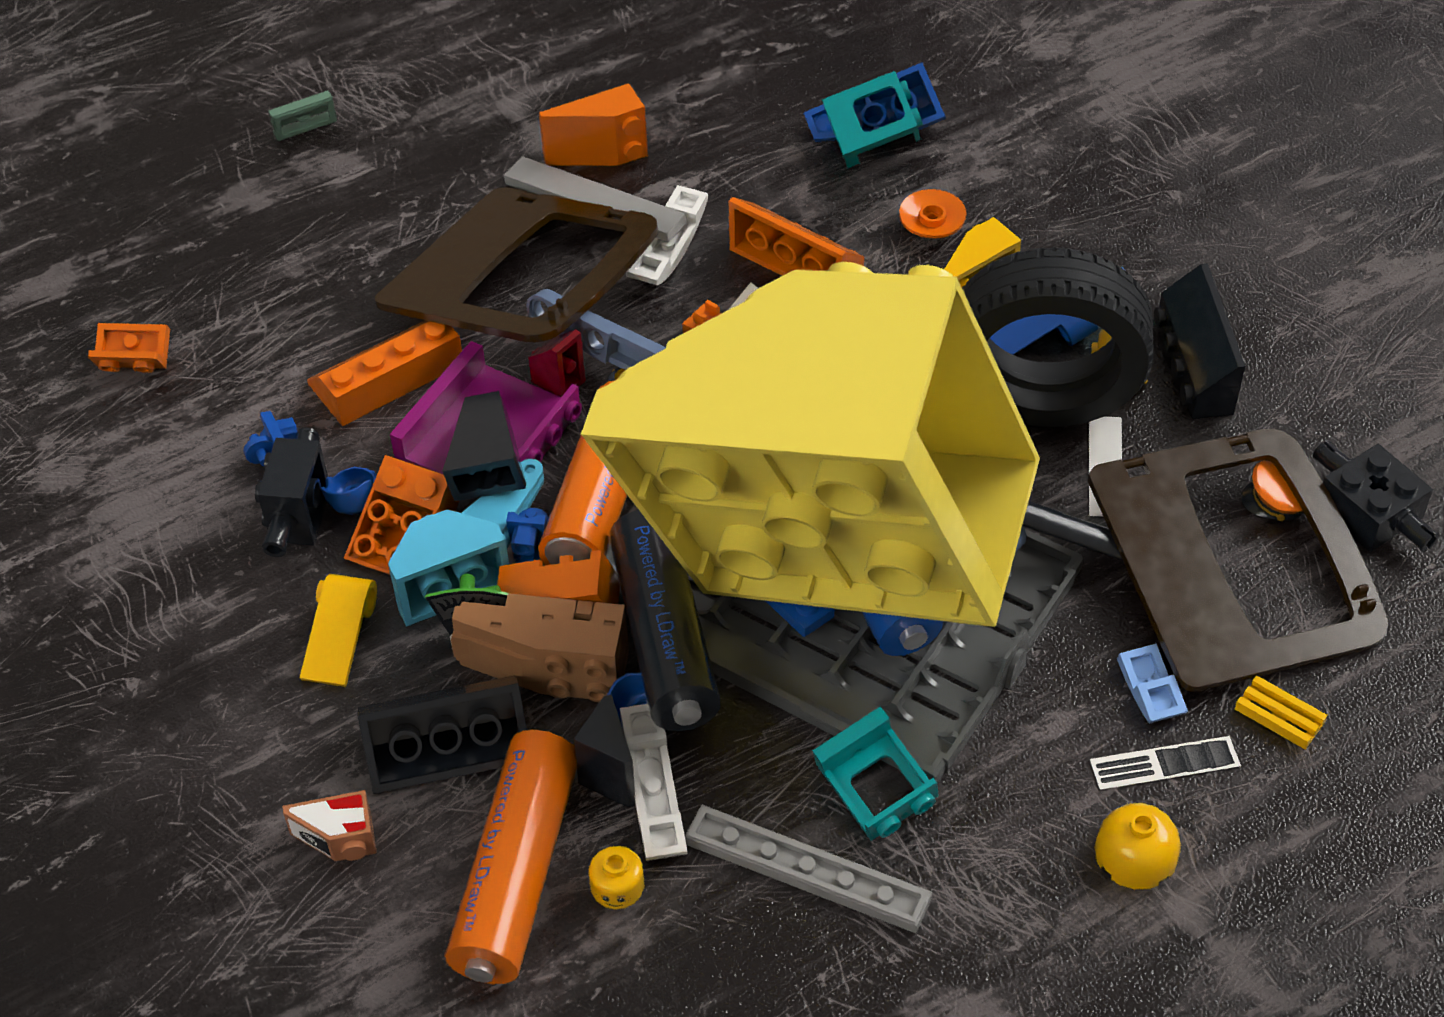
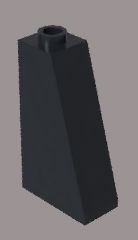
(483, 450)

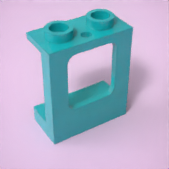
(846, 125)
(858, 749)

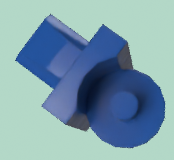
(259, 445)
(526, 532)

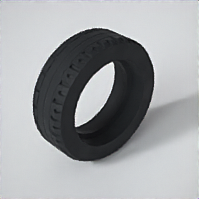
(1075, 286)

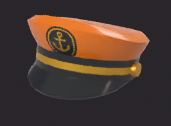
(1270, 494)

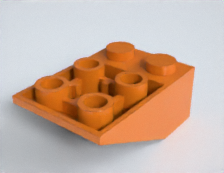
(396, 499)

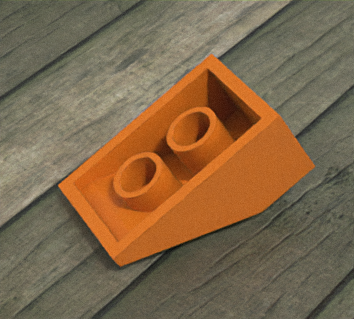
(595, 130)

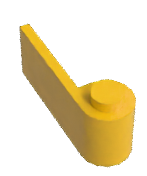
(336, 627)

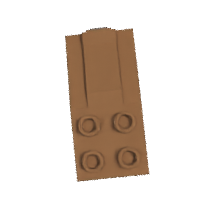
(545, 642)

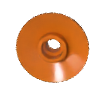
(932, 213)

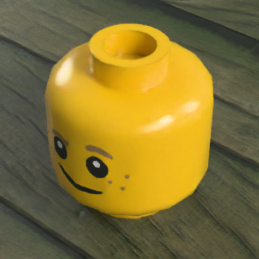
(616, 877)

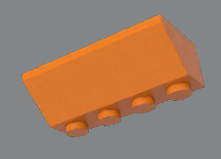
(780, 242)
(387, 370)

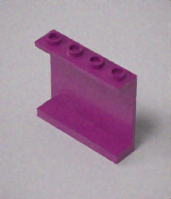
(535, 414)

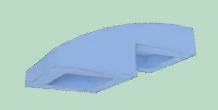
(1150, 684)

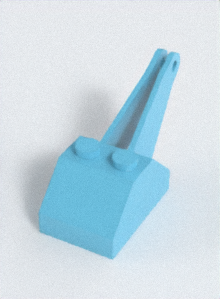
(455, 544)

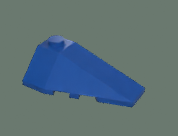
(885, 106)

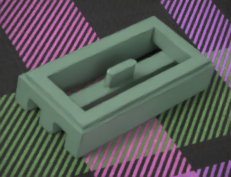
(302, 112)

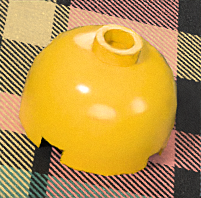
(1138, 846)

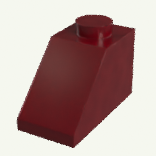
(558, 363)

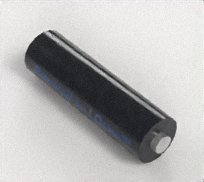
(664, 627)

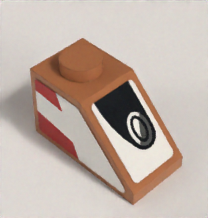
(334, 825)

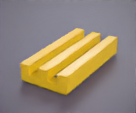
(1283, 708)

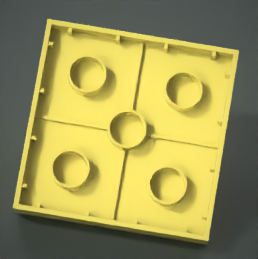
(830, 447)

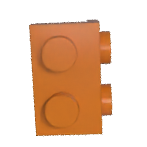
(130, 346)

